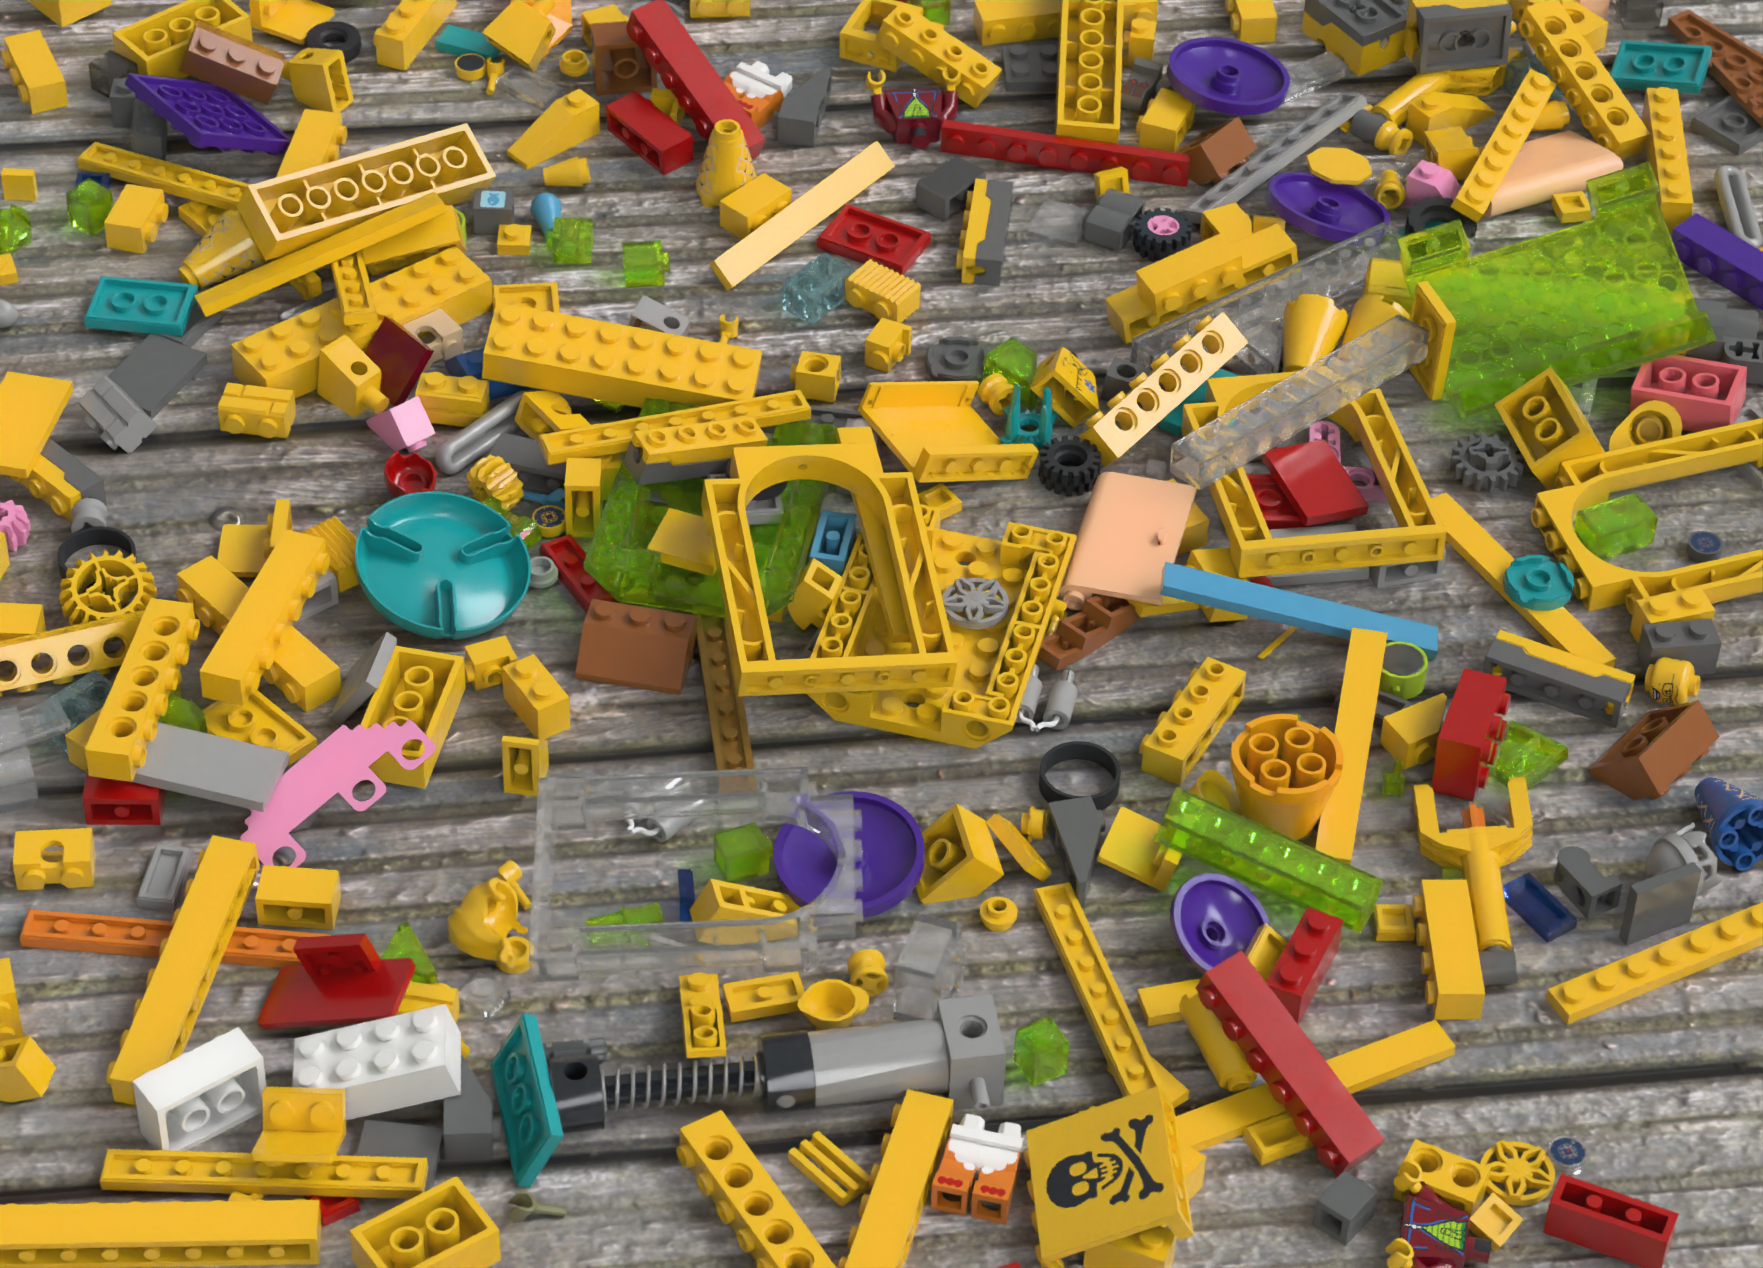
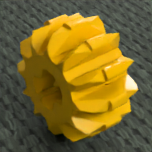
(497, 479)

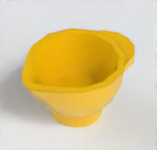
(833, 1004)

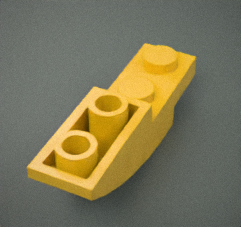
(702, 1016)

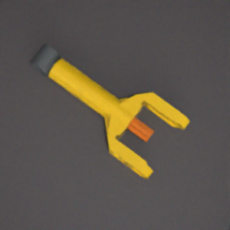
(1395, 106)
(1480, 854)

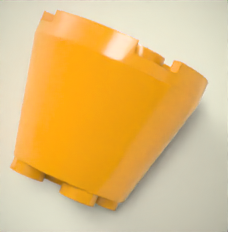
(1285, 772)

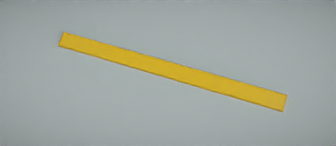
(1277, 642)

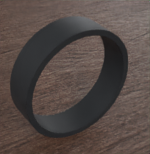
(89, 537)
(1083, 751)

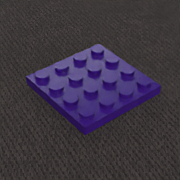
(209, 114)

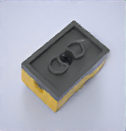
(1359, 31)
(1457, 34)

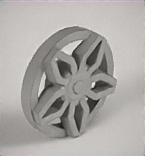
(975, 602)

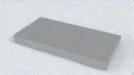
(212, 767)

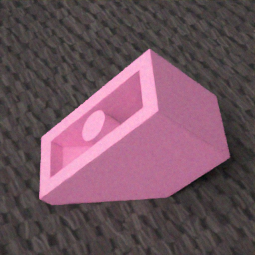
(1430, 181)
(403, 426)

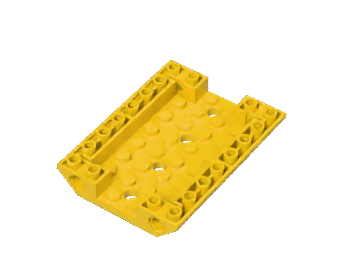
(991, 661)

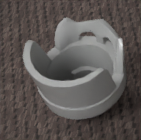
(1677, 850)

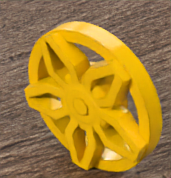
(1519, 1173)

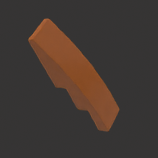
(1086, 631)

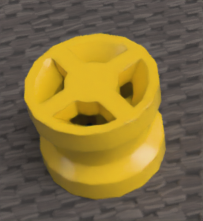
(1393, 139)
(995, 392)
(867, 971)

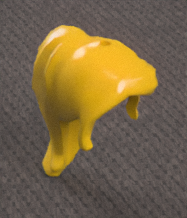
(485, 920)

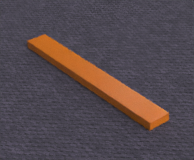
(145, 936)

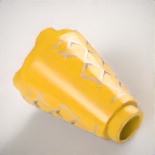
(724, 164)
(222, 253)

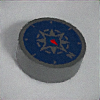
(1704, 546)

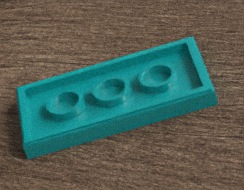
(526, 1100)

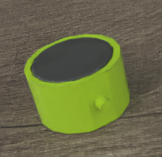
(1403, 670)

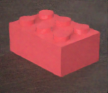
(1700, 390)

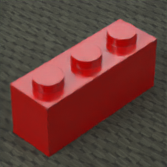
(650, 132)
(1305, 961)
(1610, 1222)

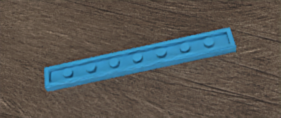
(1290, 607)

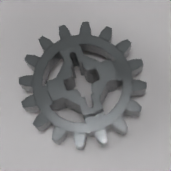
(1487, 463)

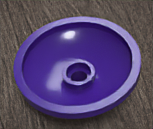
(1214, 919)

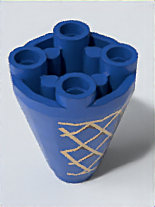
(1731, 821)

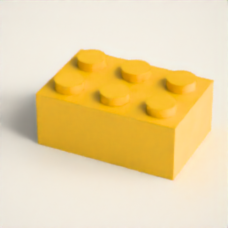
(1547, 425)
(429, 1231)

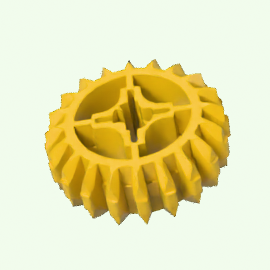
(115, 575)

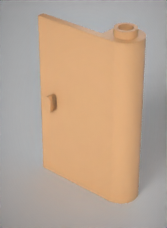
(1551, 167)
(1120, 539)

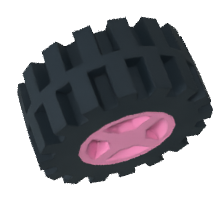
(1161, 233)

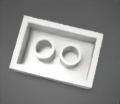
(201, 1093)

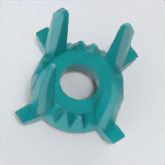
(1016, 419)

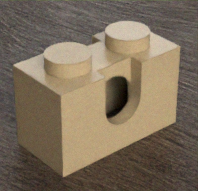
(445, 338)

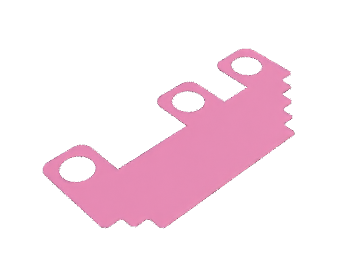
(328, 769)

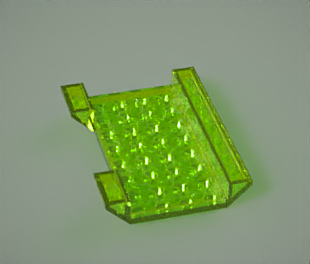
(1564, 300)

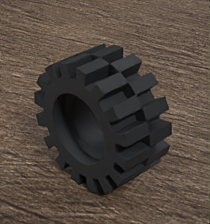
(1066, 478)

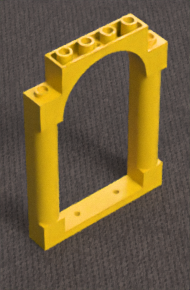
(1367, 420)
(1591, 479)
(898, 510)

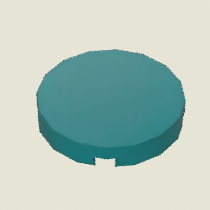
(1538, 583)

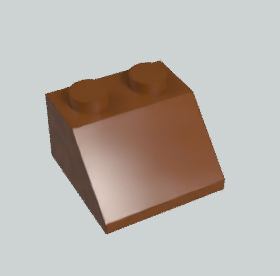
(1218, 151)

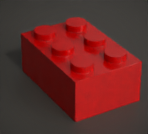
(1470, 735)

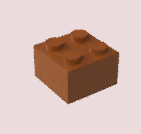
(618, 61)

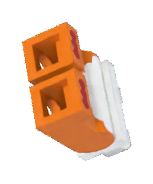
(758, 90)
(981, 1156)

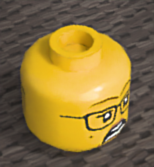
(1671, 681)

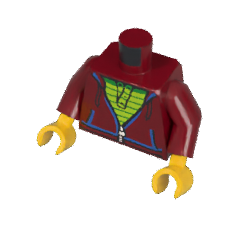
(914, 113)
(1431, 1229)

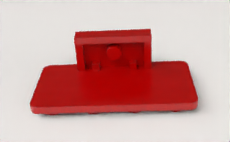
(336, 984)

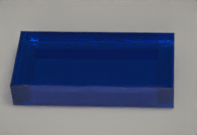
(1538, 907)

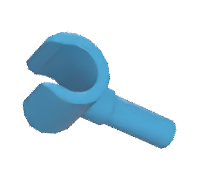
(554, 498)

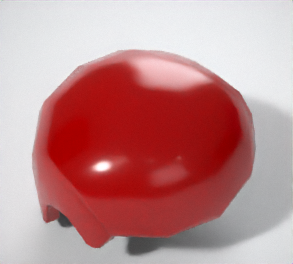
(408, 474)

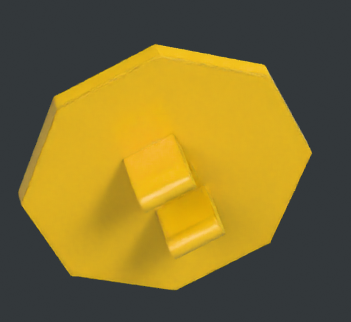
(1339, 166)

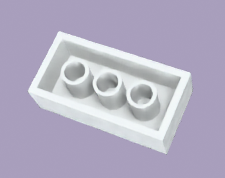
(384, 1061)

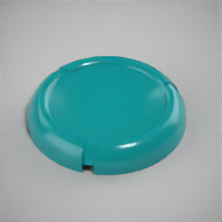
(441, 565)

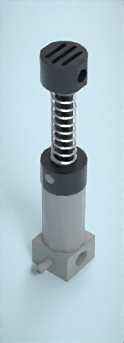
(802, 1070)

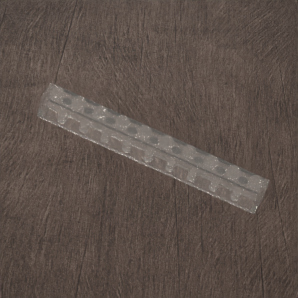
(1326, 273)
(1298, 402)

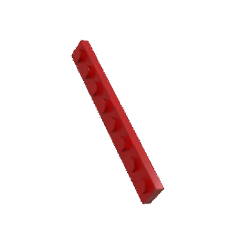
(1063, 152)

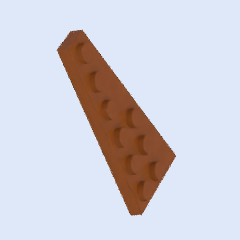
(1731, 63)

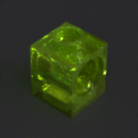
(571, 240)

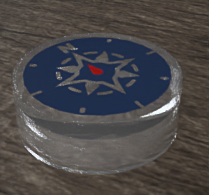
(1567, 1155)

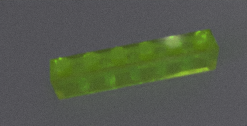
(1267, 859)

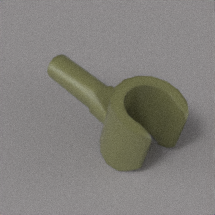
(527, 1204)

